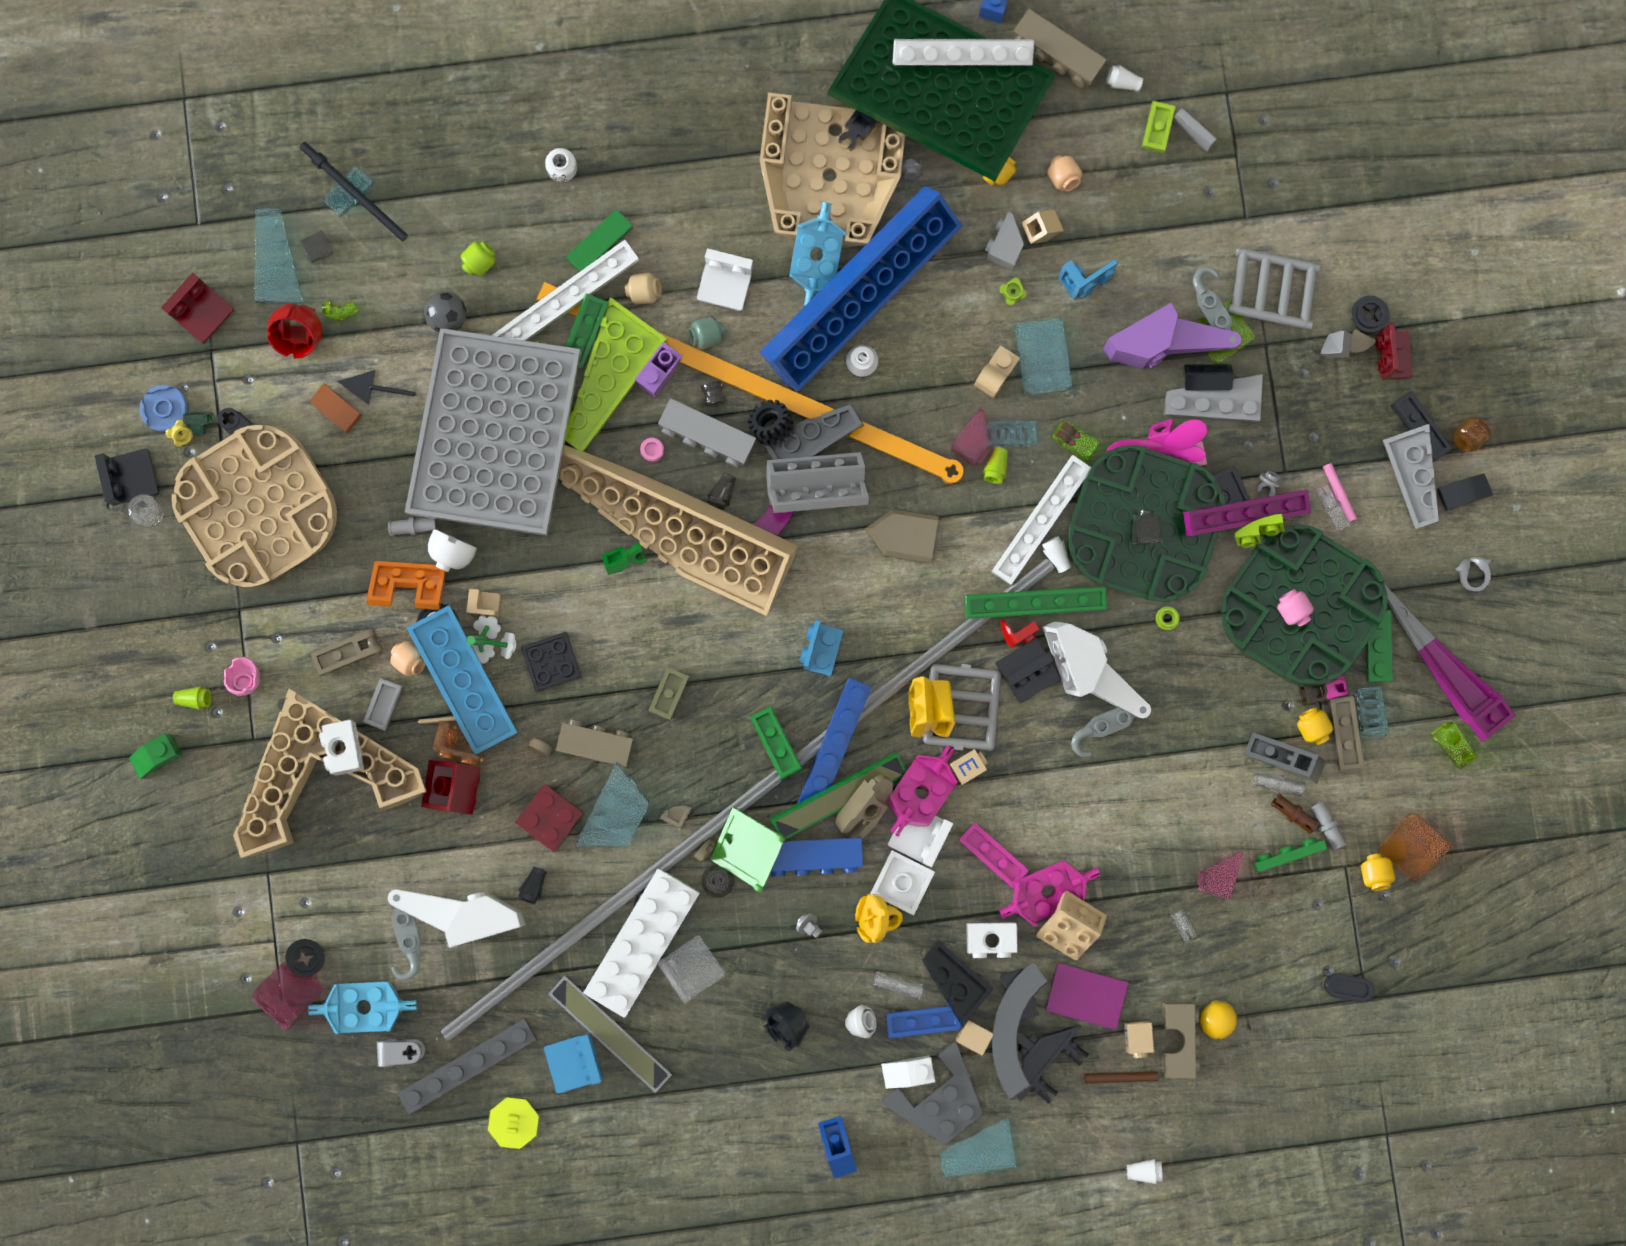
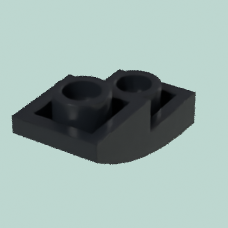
(1464, 492)

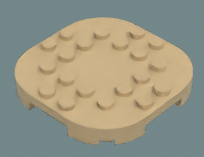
(254, 505)

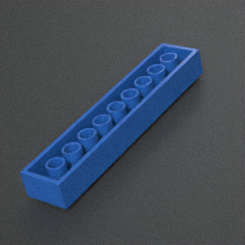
(861, 288)

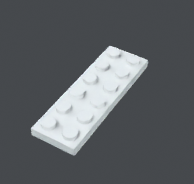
(641, 942)

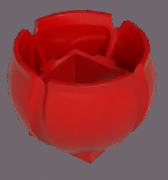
(293, 339)

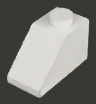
(908, 1072)

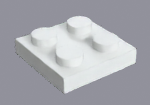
(902, 882)

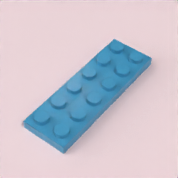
(462, 680)

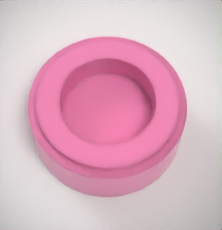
(652, 449)

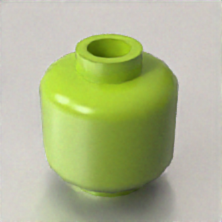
(478, 258)

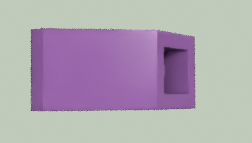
(658, 370)

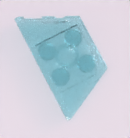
(615, 812)

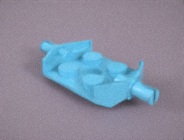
(816, 233)
(343, 1011)

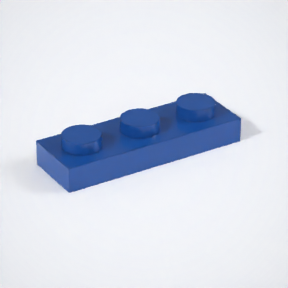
(921, 1021)

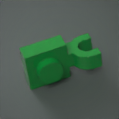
(620, 559)

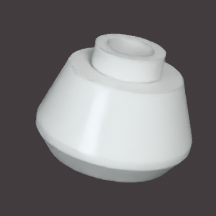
(859, 364)
(861, 1022)

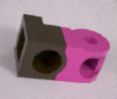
(1316, 694)

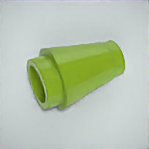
(996, 467)
(193, 698)

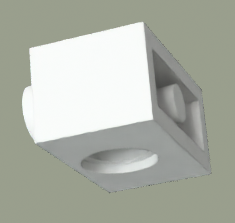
(351, 758)
(1006, 936)

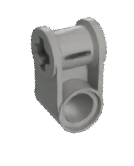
(395, 1052)

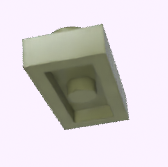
(668, 693)

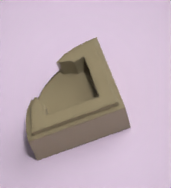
(1360, 342)
(676, 815)
(705, 850)

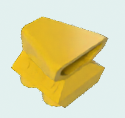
(930, 707)

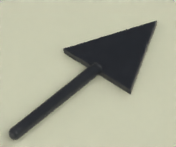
(363, 384)

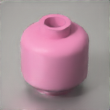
(1295, 608)

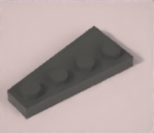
(817, 434)

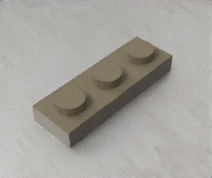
(1346, 733)

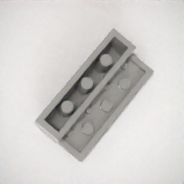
(816, 482)

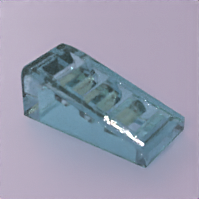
(993, 425)
(1367, 732)

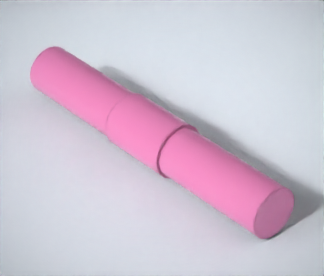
(1339, 492)

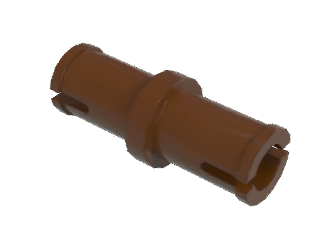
(1294, 813)

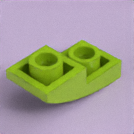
(1251, 533)

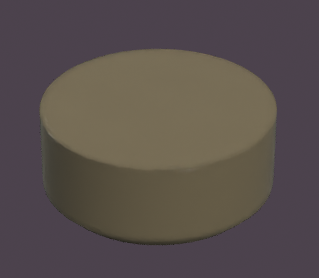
(540, 747)

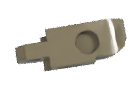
(864, 807)

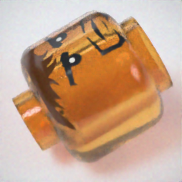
(1471, 434)

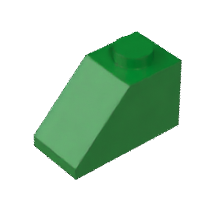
(155, 755)

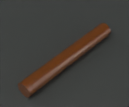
(1120, 1077)

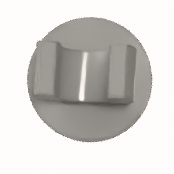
(1269, 479)
(807, 924)

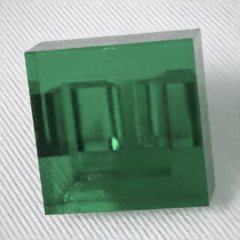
(198, 421)

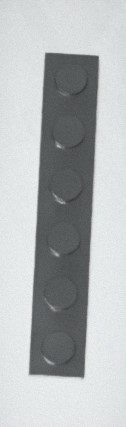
(467, 1066)

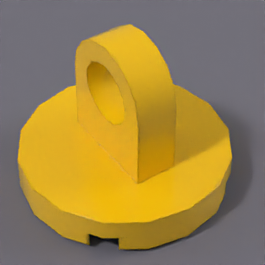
(874, 918)

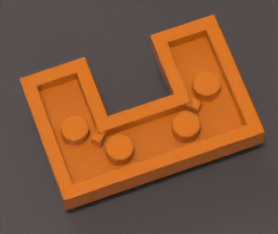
(424, 577)

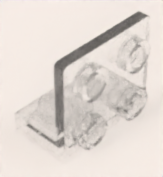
(691, 969)

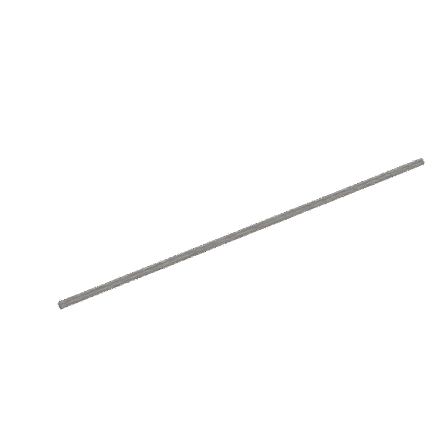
(719, 821)

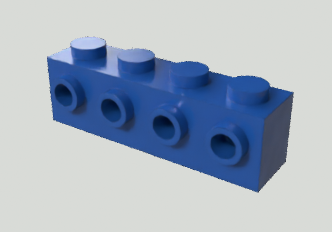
(819, 854)

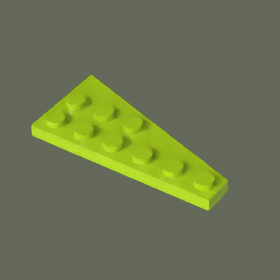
(616, 360)

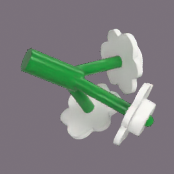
(484, 648)

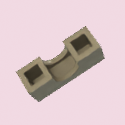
(1183, 1061)

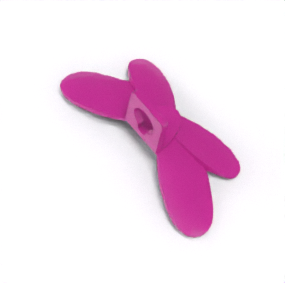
(1176, 443)

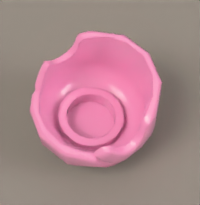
(242, 677)

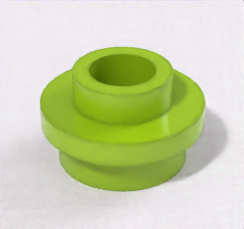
(1172, 613)

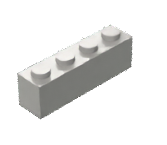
(707, 433)

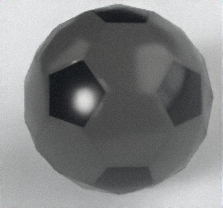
(445, 311)

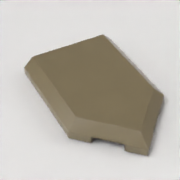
(905, 535)

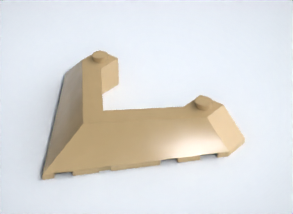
(288, 765)

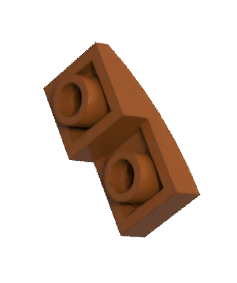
(335, 408)

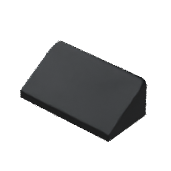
(1208, 377)

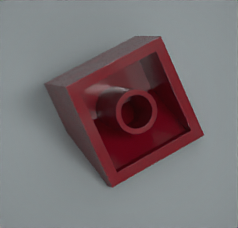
(451, 787)

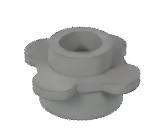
(910, 169)

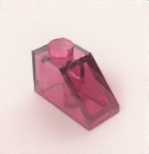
(973, 440)
(1220, 876)

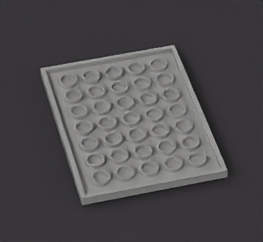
(493, 432)

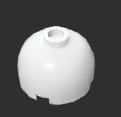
(449, 551)

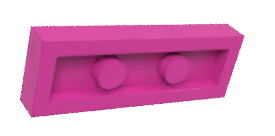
(993, 855)

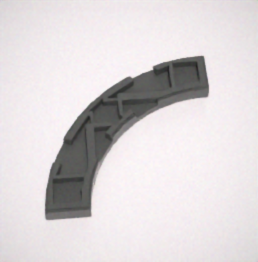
(1007, 1027)

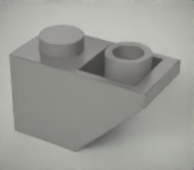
(1007, 245)

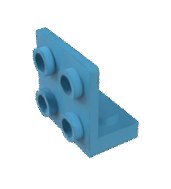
(1074, 282)
(822, 648)
(573, 1063)

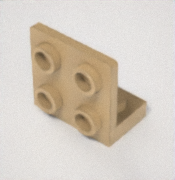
(1072, 926)

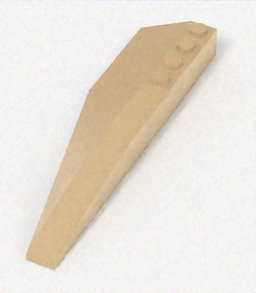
(684, 531)

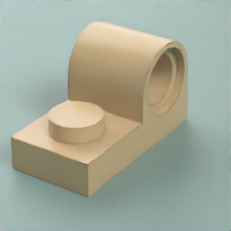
(996, 371)

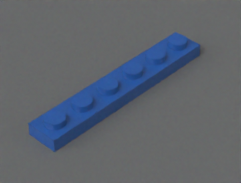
(836, 738)

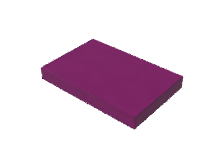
(1086, 996)

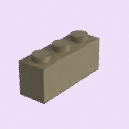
(595, 743)

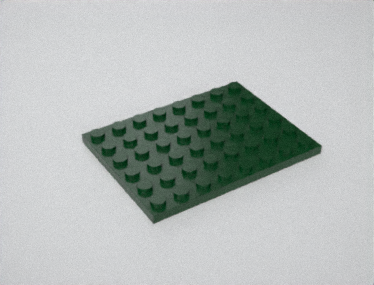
(954, 109)

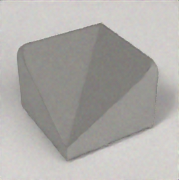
(1337, 345)

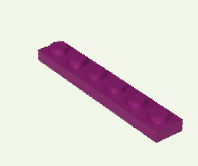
(1246, 512)

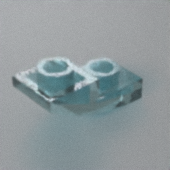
(340, 200)

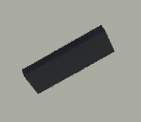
(1414, 416)

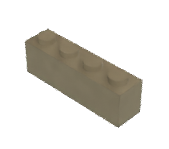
(1060, 50)

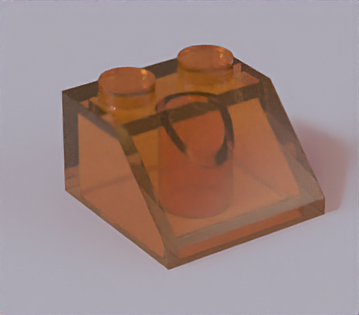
(1414, 847)

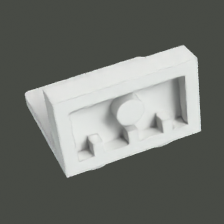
(725, 280)
(922, 842)

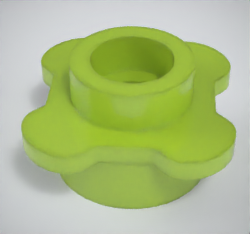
(1014, 284)

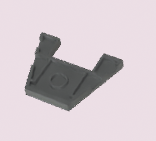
(948, 1107)

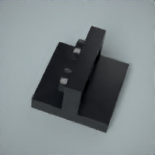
(1028, 670)

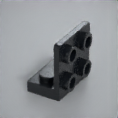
(126, 476)

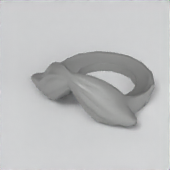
(1463, 570)

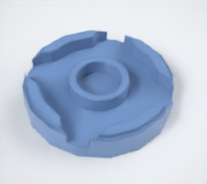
(163, 407)

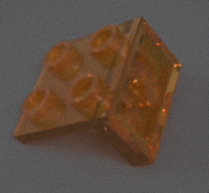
(445, 737)

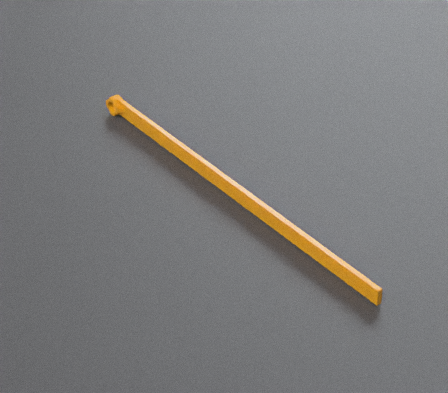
(801, 405)

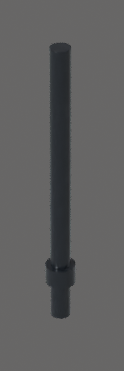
(321, 162)

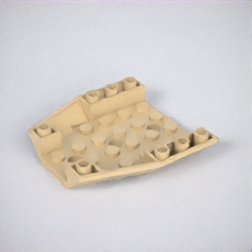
(799, 152)

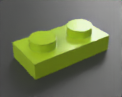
(1158, 126)

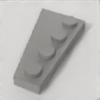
(1238, 404)
(1413, 467)

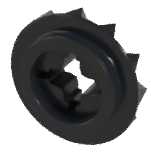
(1369, 303)
(309, 948)

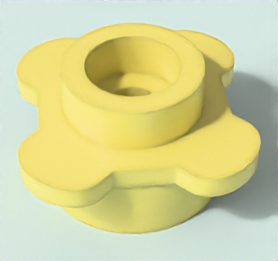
(184, 437)

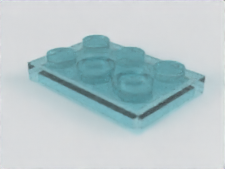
(1043, 356)

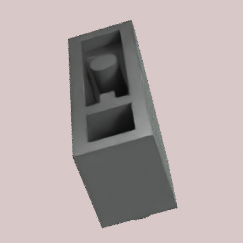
(1285, 757)

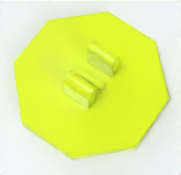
(513, 1123)

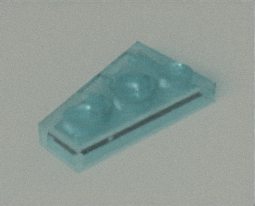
(982, 1152)

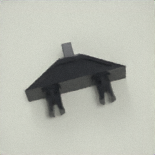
(1041, 1052)

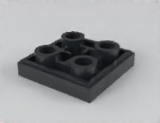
(551, 662)

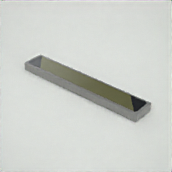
(610, 1034)

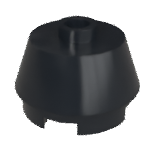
(786, 1024)

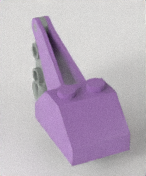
(1164, 333)

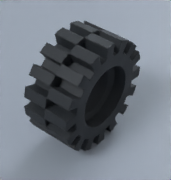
(766, 413)

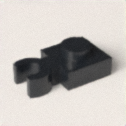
(858, 126)

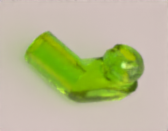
(337, 312)

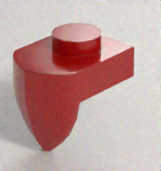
(1026, 634)

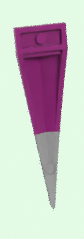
(1470, 695)

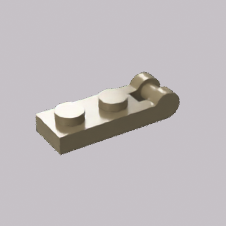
(345, 652)

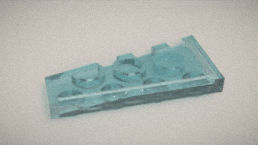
(274, 266)

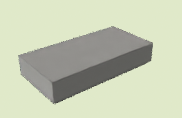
(1194, 129)
(383, 704)

